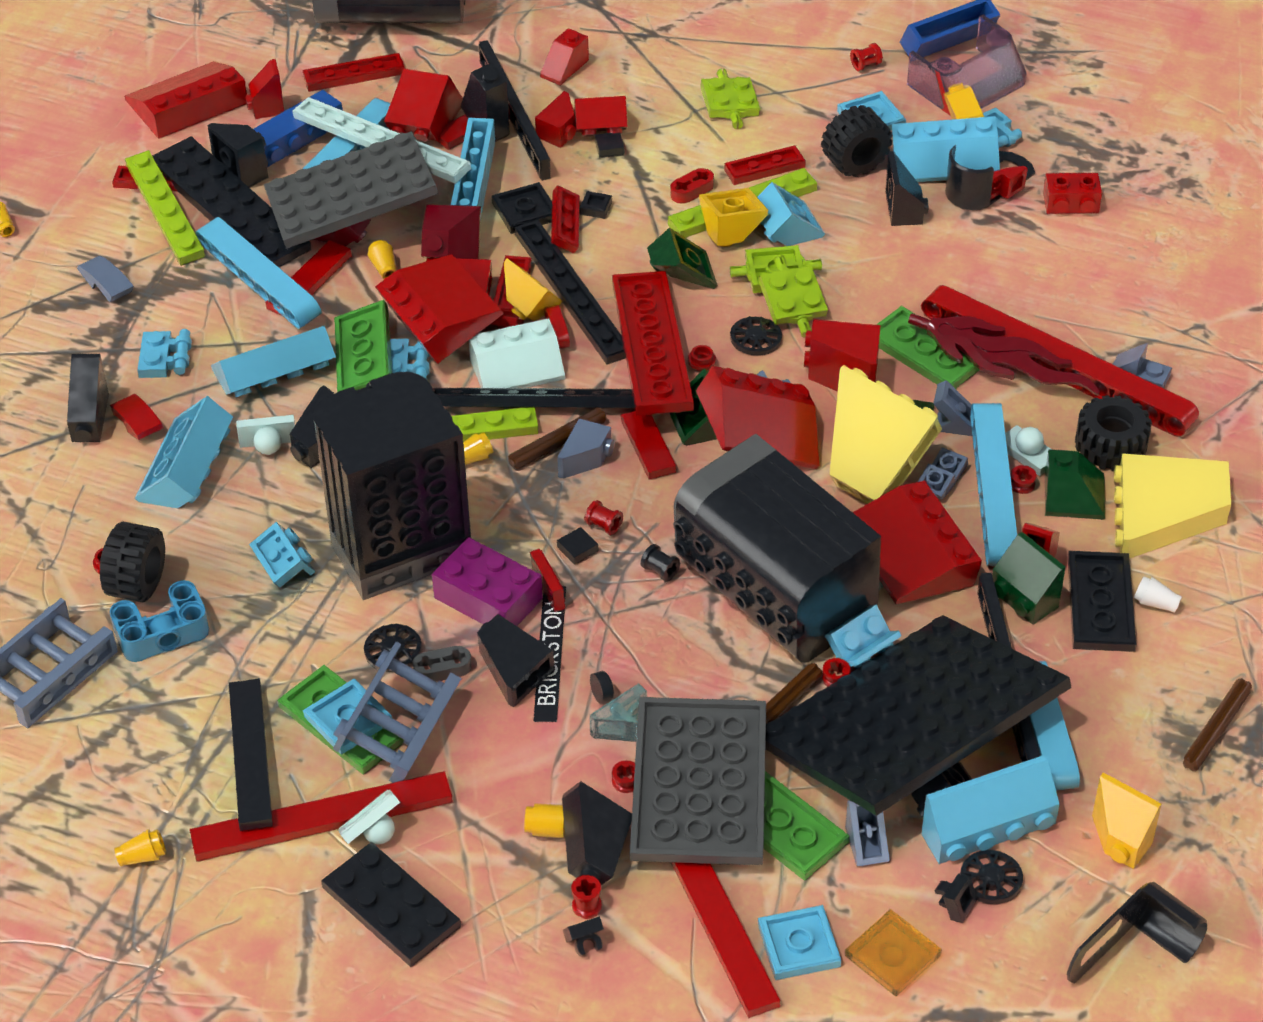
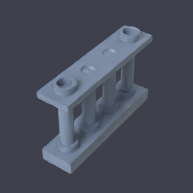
(66, 676)
(412, 737)

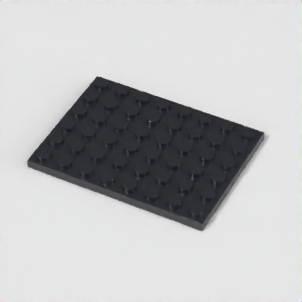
(912, 713)

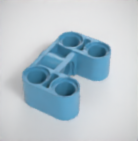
(163, 632)

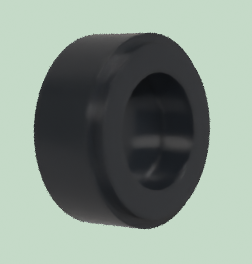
(601, 686)

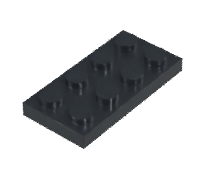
(391, 904)

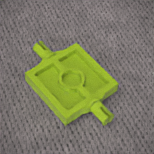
(730, 98)
(761, 261)
(793, 295)

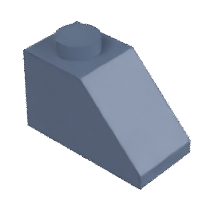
(585, 448)

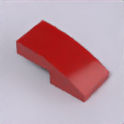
(1008, 181)
(137, 416)

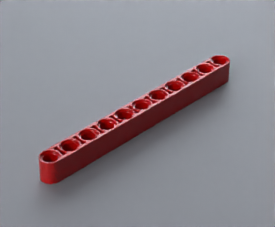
(1165, 408)

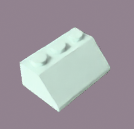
(517, 356)

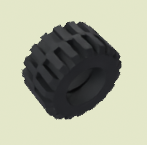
(856, 141)
(1111, 429)
(132, 561)

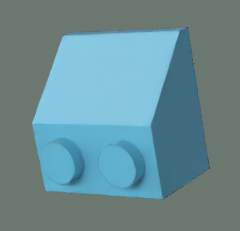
(788, 217)

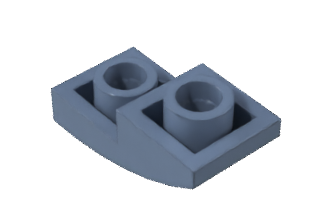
(107, 277)
(944, 472)

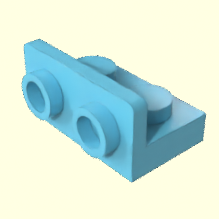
(280, 554)
(862, 637)

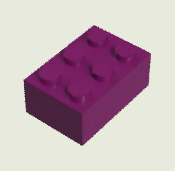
(486, 584)

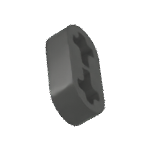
(442, 662)

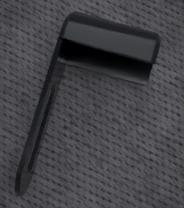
(971, 187)
(1157, 916)

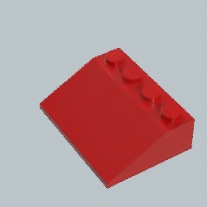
(189, 98)
(439, 304)
(773, 409)
(919, 544)

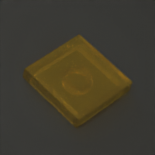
(893, 952)

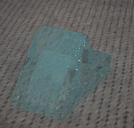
(618, 717)

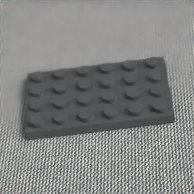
(350, 189)
(699, 781)

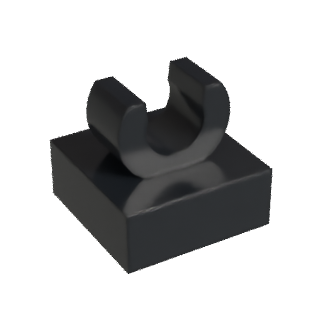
(957, 897)
(584, 931)

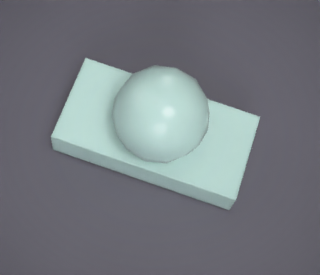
(265, 433)
(1028, 447)
(372, 821)

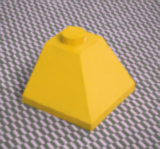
(731, 215)
(527, 293)
(1124, 820)

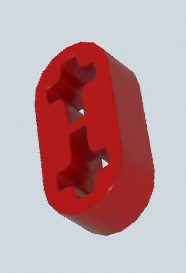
(691, 185)
(558, 323)

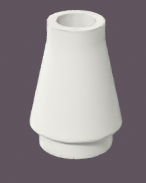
(1156, 595)

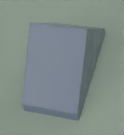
(866, 835)

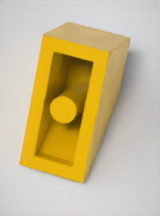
(962, 102)

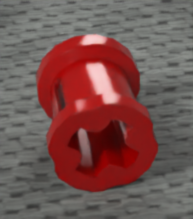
(861, 54)
(603, 517)
(586, 892)

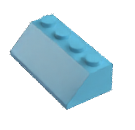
(927, 144)
(274, 360)
(185, 455)
(990, 810)

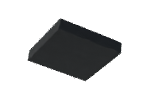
(523, 206)

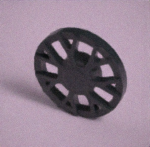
(755, 335)
(388, 642)
(993, 876)

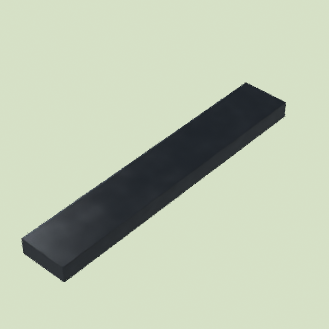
(250, 755)

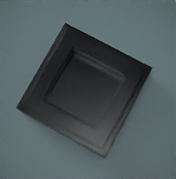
(609, 144)
(595, 204)
(577, 545)

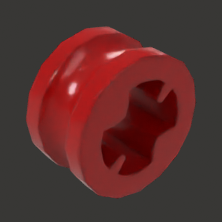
(1026, 473)
(832, 665)
(623, 768)

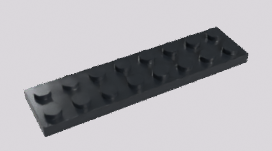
(223, 195)

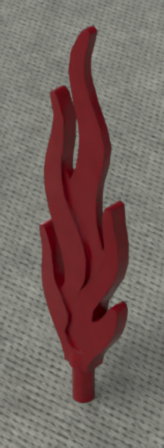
(985, 351)

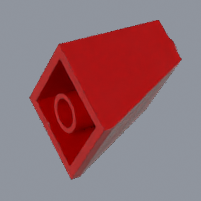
(423, 104)
(840, 344)

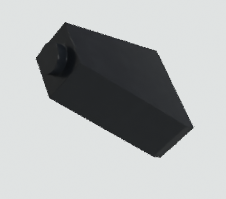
(488, 98)
(86, 398)
(303, 435)
(514, 658)
(593, 832)

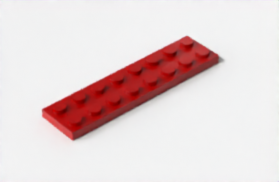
(652, 343)

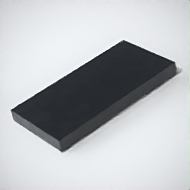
(1101, 601)

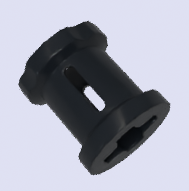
(660, 562)

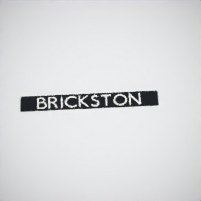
(548, 690)

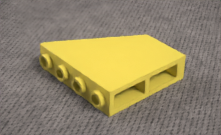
(876, 436)
(1168, 500)

